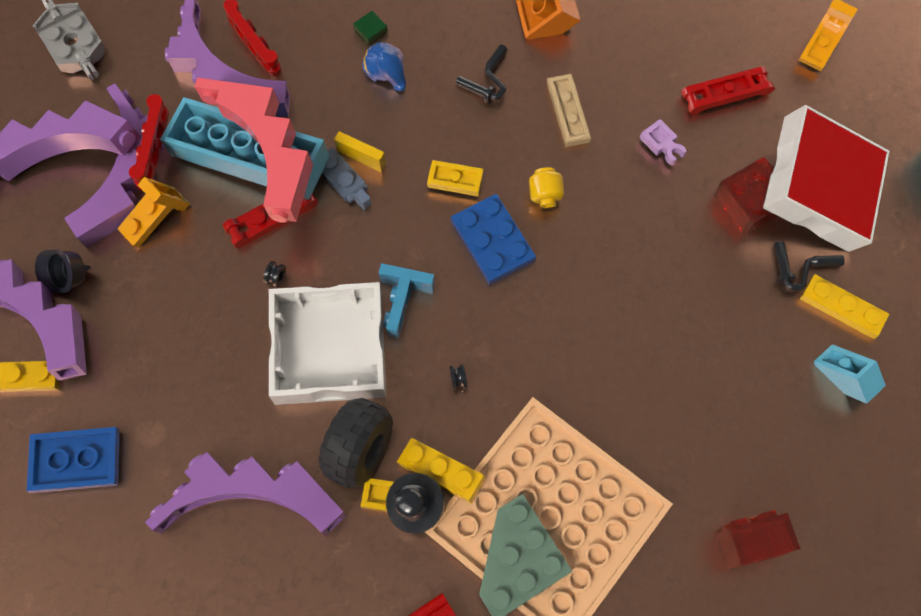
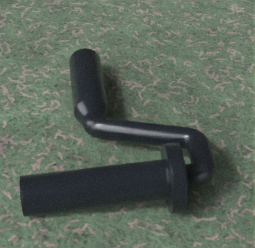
(487, 93)
(787, 278)

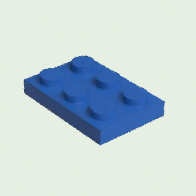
(493, 238)
(73, 460)

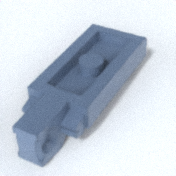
(345, 180)

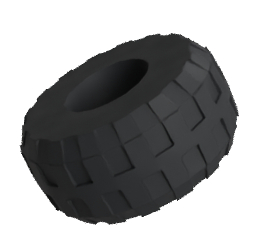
(355, 442)

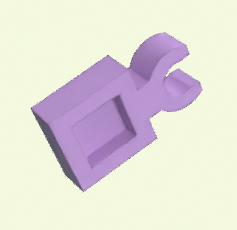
(661, 139)

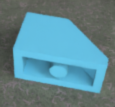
(851, 373)

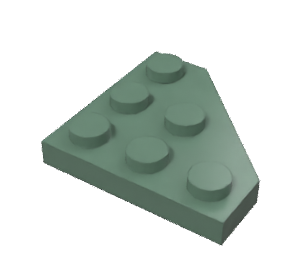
(519, 559)

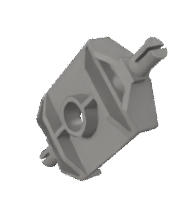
(60, 25)

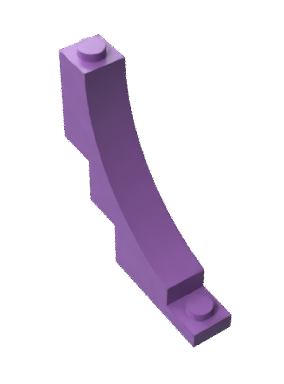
(53, 134)

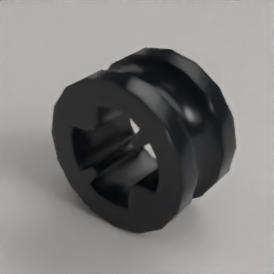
(274, 274)
(458, 377)

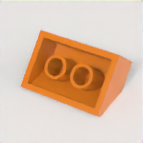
(547, 17)

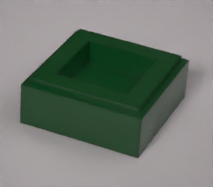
(370, 27)

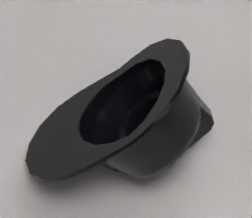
(60, 270)

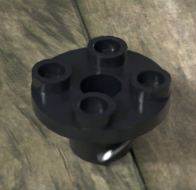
(415, 503)

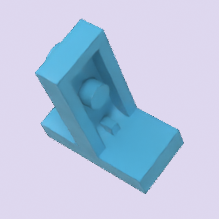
(403, 283)

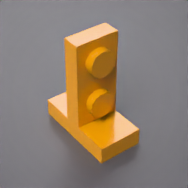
(828, 34)
(151, 210)

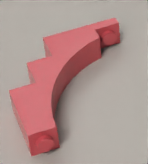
(255, 112)

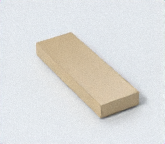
(568, 110)

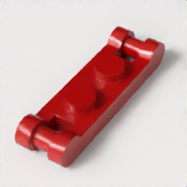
(256, 44)
(727, 89)
(150, 148)
(258, 223)

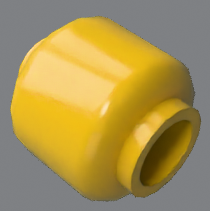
(546, 187)

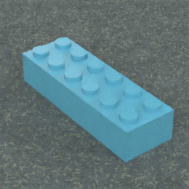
(210, 140)

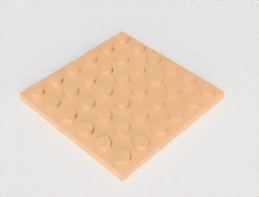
(580, 494)

